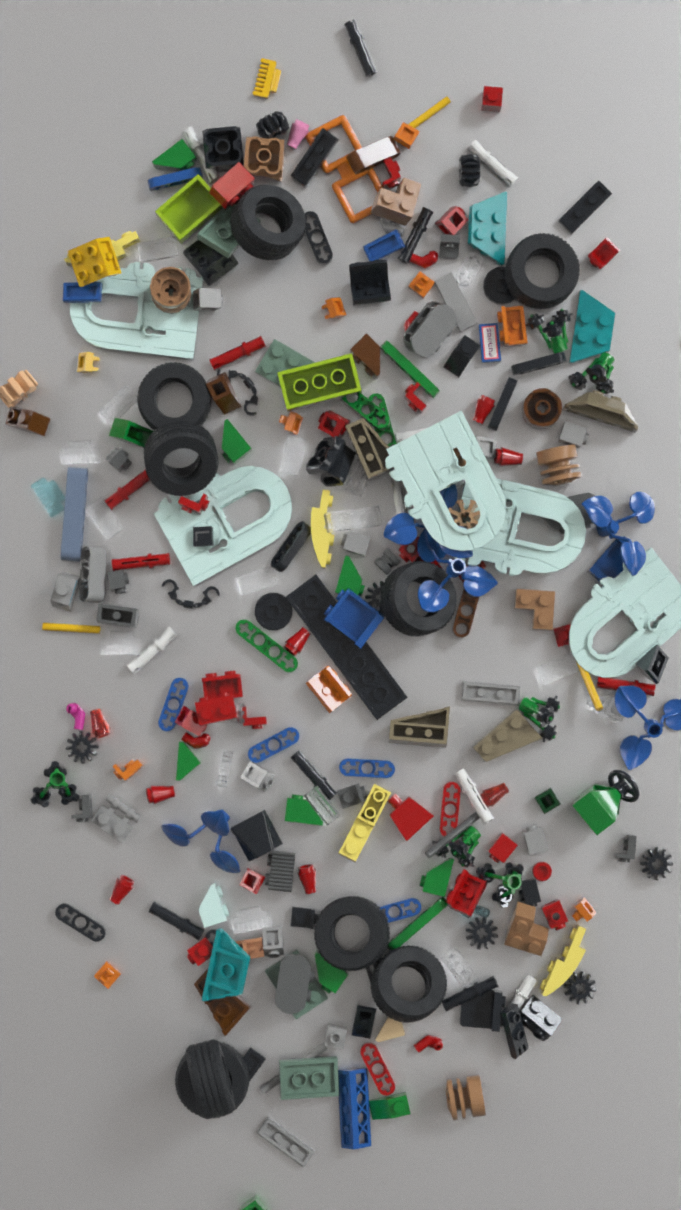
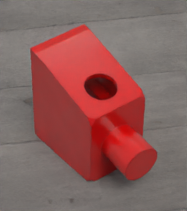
(408, 815)

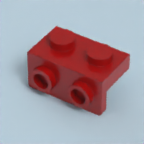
(216, 684)
(216, 709)
(466, 893)

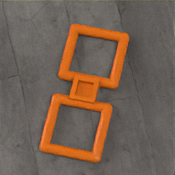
(344, 168)

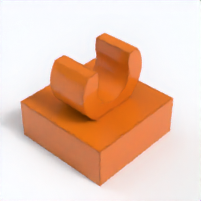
(406, 135)
(421, 284)
(335, 308)
(292, 422)
(583, 910)
(107, 975)

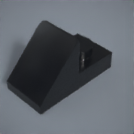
(461, 356)
(363, 1021)

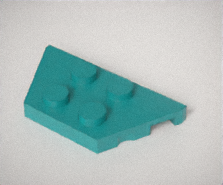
(488, 227)
(592, 328)
(226, 968)

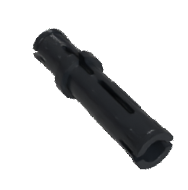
(357, 41)
(424, 216)
(311, 772)
(172, 918)
(474, 991)

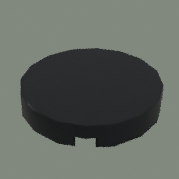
(497, 290)
(273, 611)

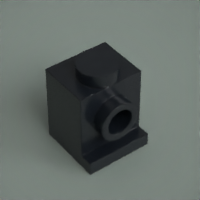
(529, 892)

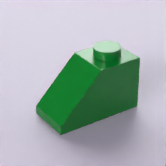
(176, 158)
(130, 432)
(233, 444)
(349, 578)
(301, 811)
(437, 878)
(329, 976)
(389, 1106)

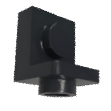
(303, 917)

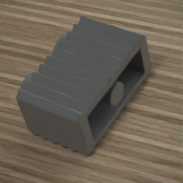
(117, 615)
(281, 871)

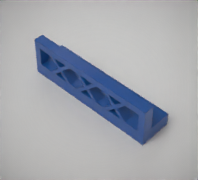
(350, 1109)

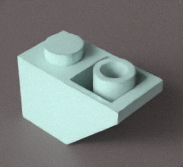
(211, 908)

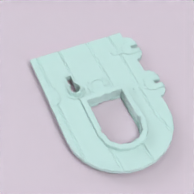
(132, 337)
(430, 465)
(222, 491)
(524, 555)
(642, 600)

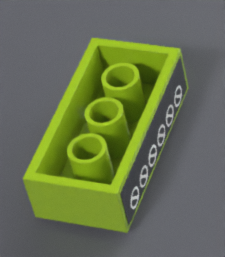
(319, 382)

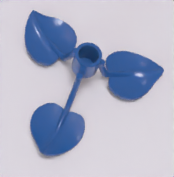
(600, 510)
(402, 527)
(433, 596)
(628, 702)
(218, 823)

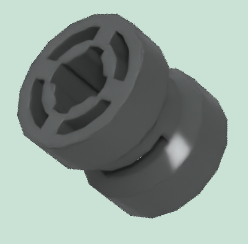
(387, 561)

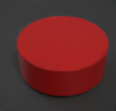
(541, 871)

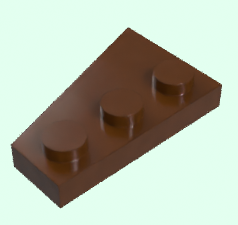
(226, 1010)

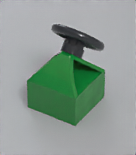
(601, 804)

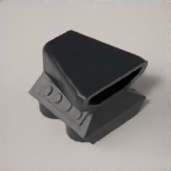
(222, 148)
(331, 461)
(256, 835)

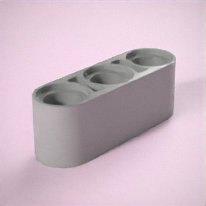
(92, 574)

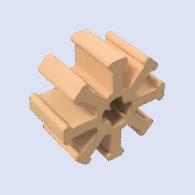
(18, 388)
(474, 516)

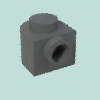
(119, 459)
(118, 581)

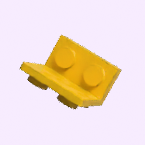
(94, 261)

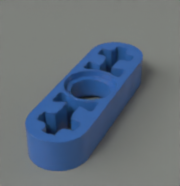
(173, 179)
(173, 689)
(258, 746)
(380, 773)
(406, 904)

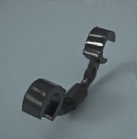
(248, 382)
(189, 604)

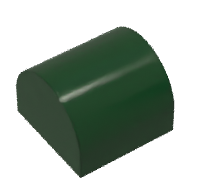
(547, 800)

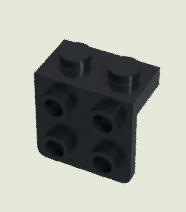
(209, 262)
(369, 282)
(483, 1011)

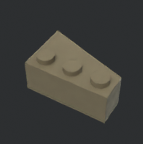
(369, 448)
(421, 729)
(506, 737)

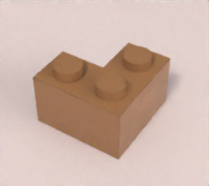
(399, 205)
(542, 605)
(524, 933)

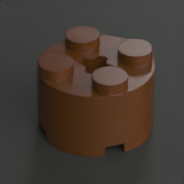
(548, 400)

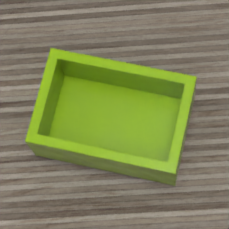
(188, 209)

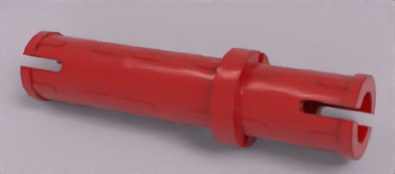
(238, 352)
(128, 489)
(162, 559)
(613, 684)

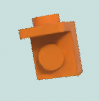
(131, 768)

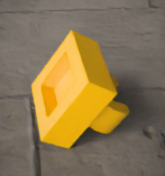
(85, 362)

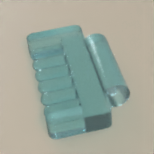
(54, 493)

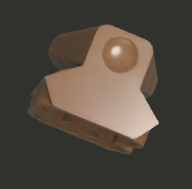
(265, 157)

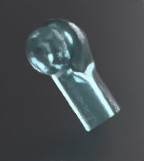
(481, 911)

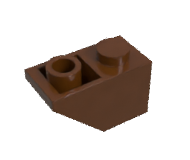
(367, 353)
(223, 393)
(27, 420)

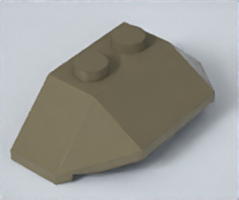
(603, 409)

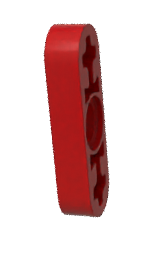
(443, 814)
(379, 1084)

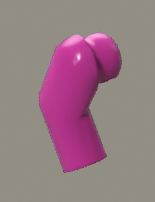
(78, 713)

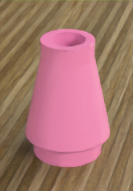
(297, 133)

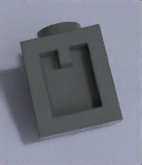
(449, 246)
(351, 795)
(85, 805)
(630, 846)

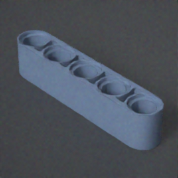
(74, 514)

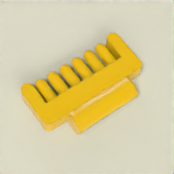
(271, 81)

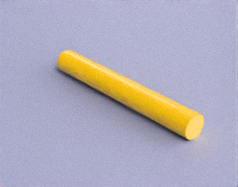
(430, 112)
(71, 628)
(591, 689)

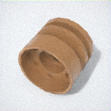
(167, 279)
(558, 464)
(465, 1097)

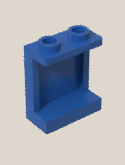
(609, 563)
(353, 617)

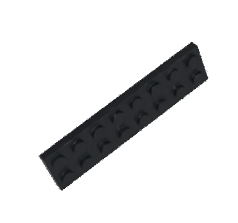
(357, 664)

